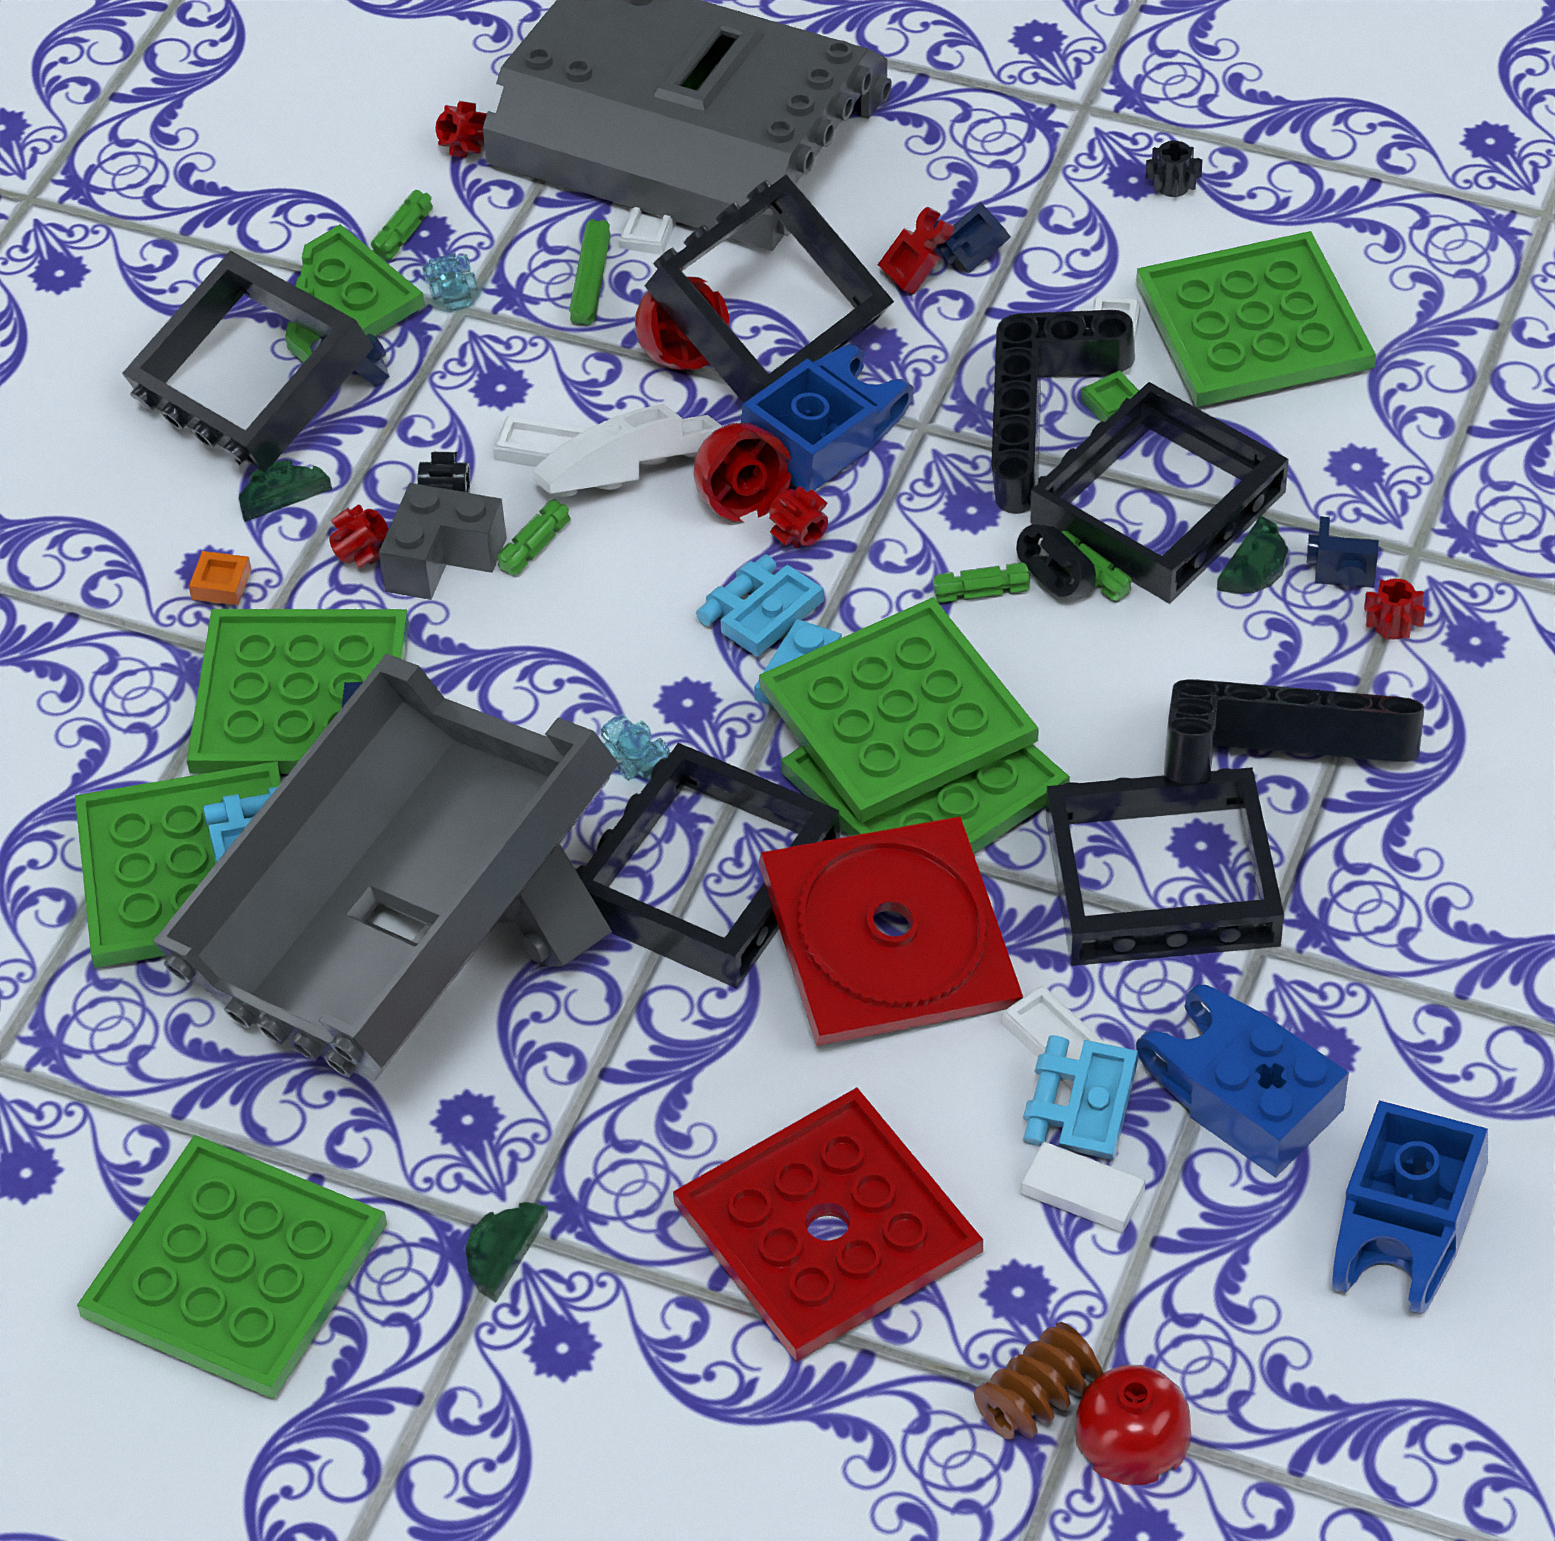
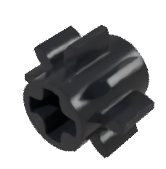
(1173, 168)
(445, 472)

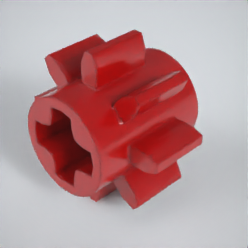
(461, 129)
(798, 517)
(358, 535)
(1394, 609)

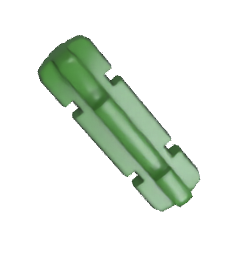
(402, 224)
(533, 537)
(981, 582)
(1114, 582)

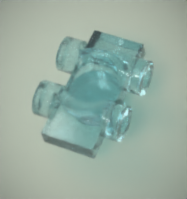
(450, 280)
(633, 745)

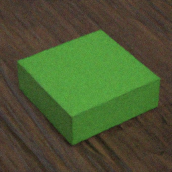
(1107, 394)

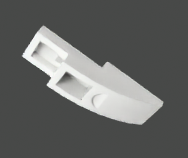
(612, 450)

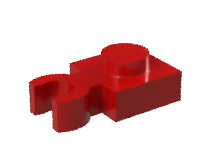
(912, 253)

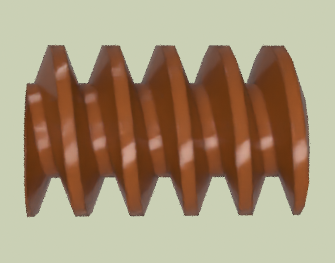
(1035, 1379)

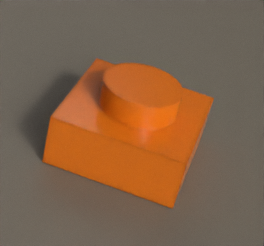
(220, 578)

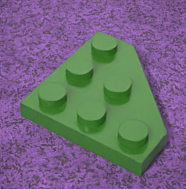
(354, 281)

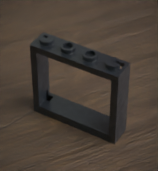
(709, 330)
(293, 405)
(1152, 408)
(1167, 930)
(665, 934)

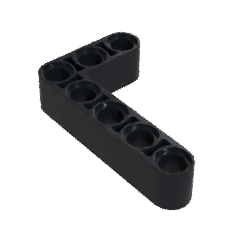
(1037, 347)
(1285, 721)

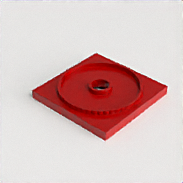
(876, 983)
(841, 1166)

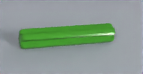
(589, 272)

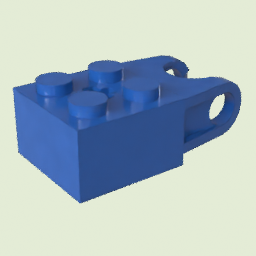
(827, 414)
(1247, 1079)
(1410, 1198)

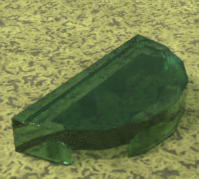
(280, 488)
(1257, 560)
(500, 1244)

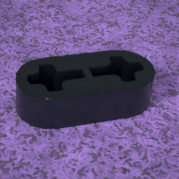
(1061, 554)

